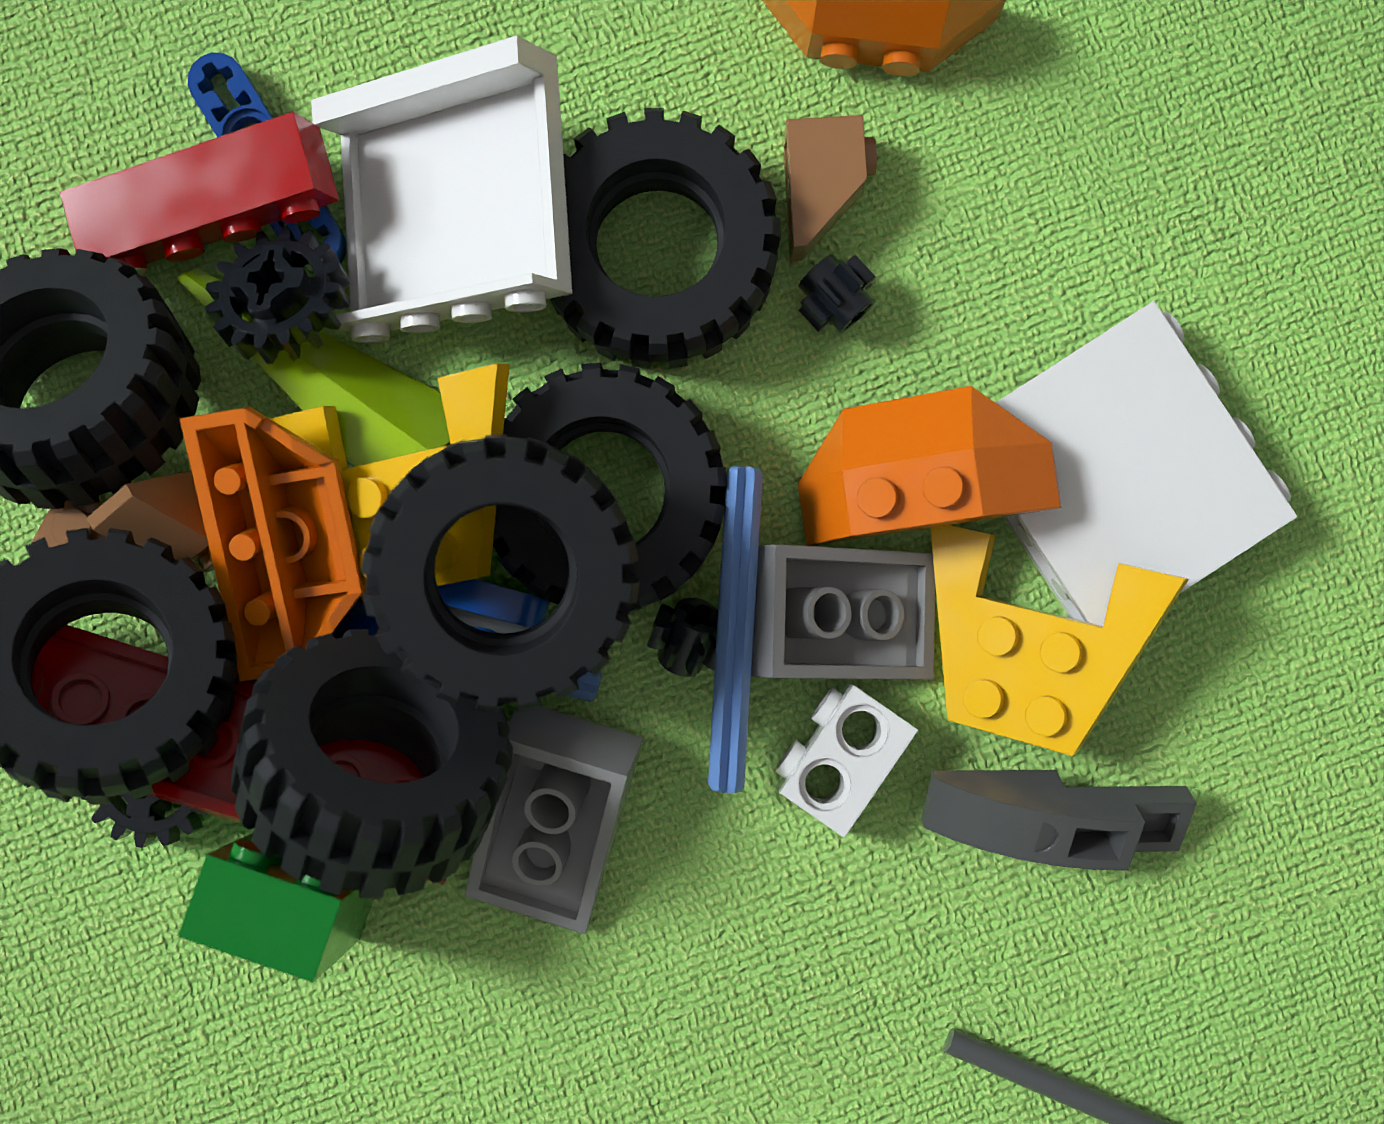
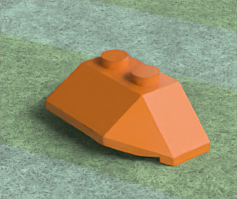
(883, 33)
(924, 467)
(273, 533)

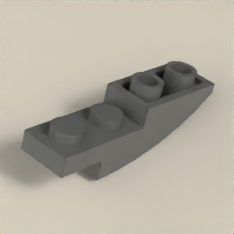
(1043, 822)

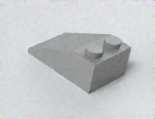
(843, 613)
(555, 818)

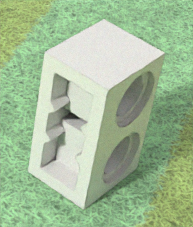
(859, 767)

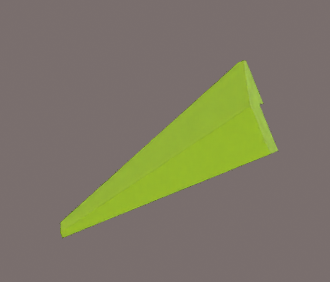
(376, 406)

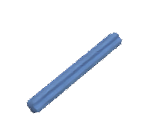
(735, 629)

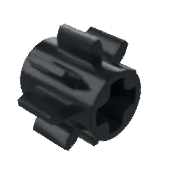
(836, 293)
(685, 636)

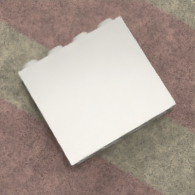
(452, 190)
(1142, 466)

